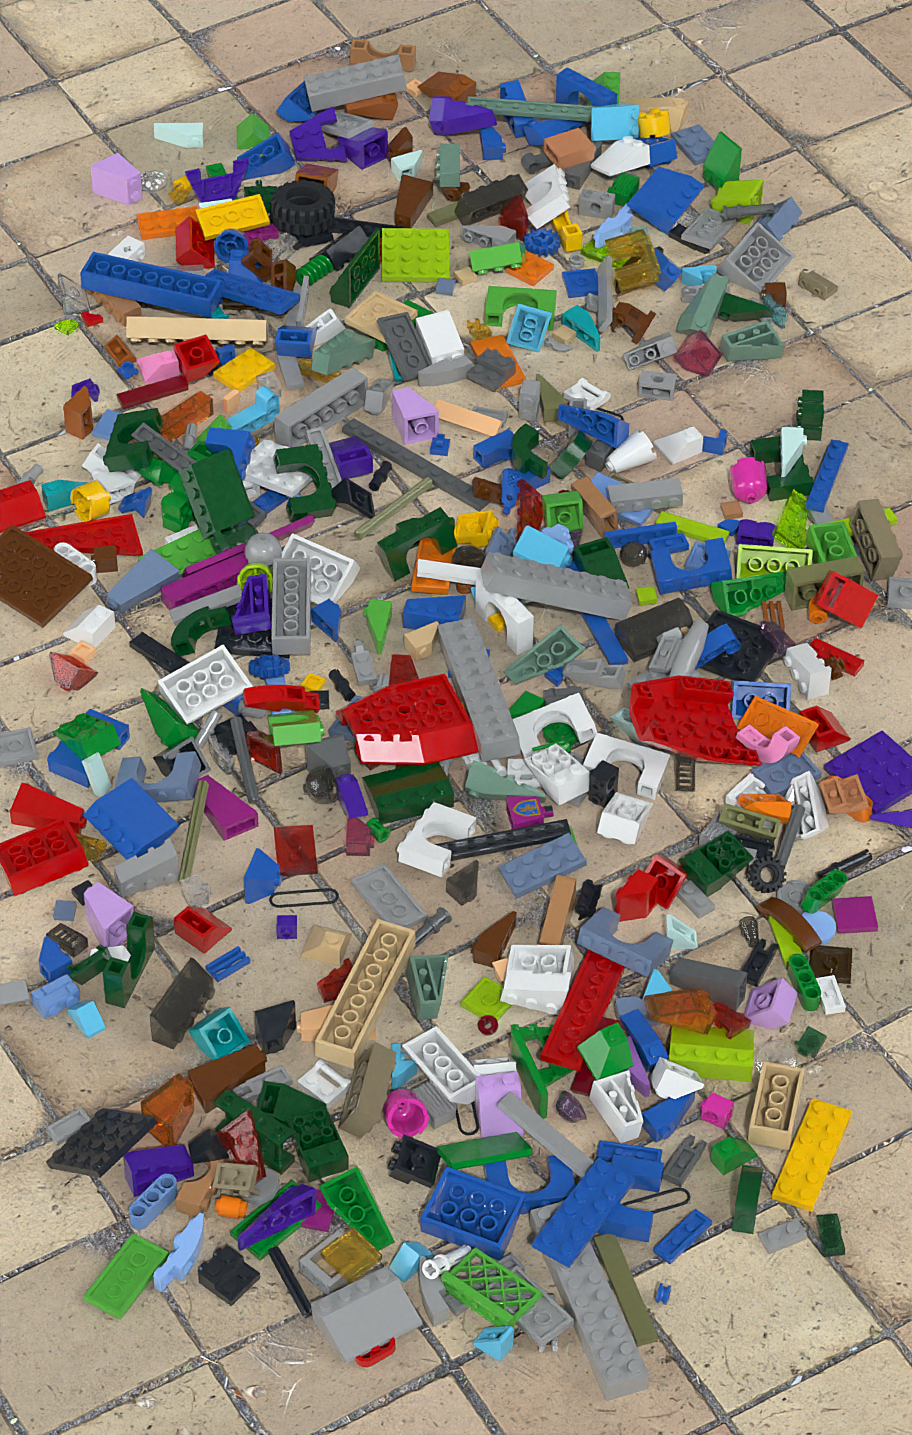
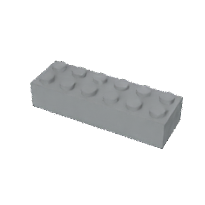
(355, 83)
(321, 408)
(291, 606)

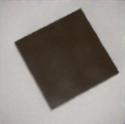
(832, 961)

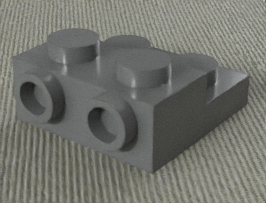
(492, 369)

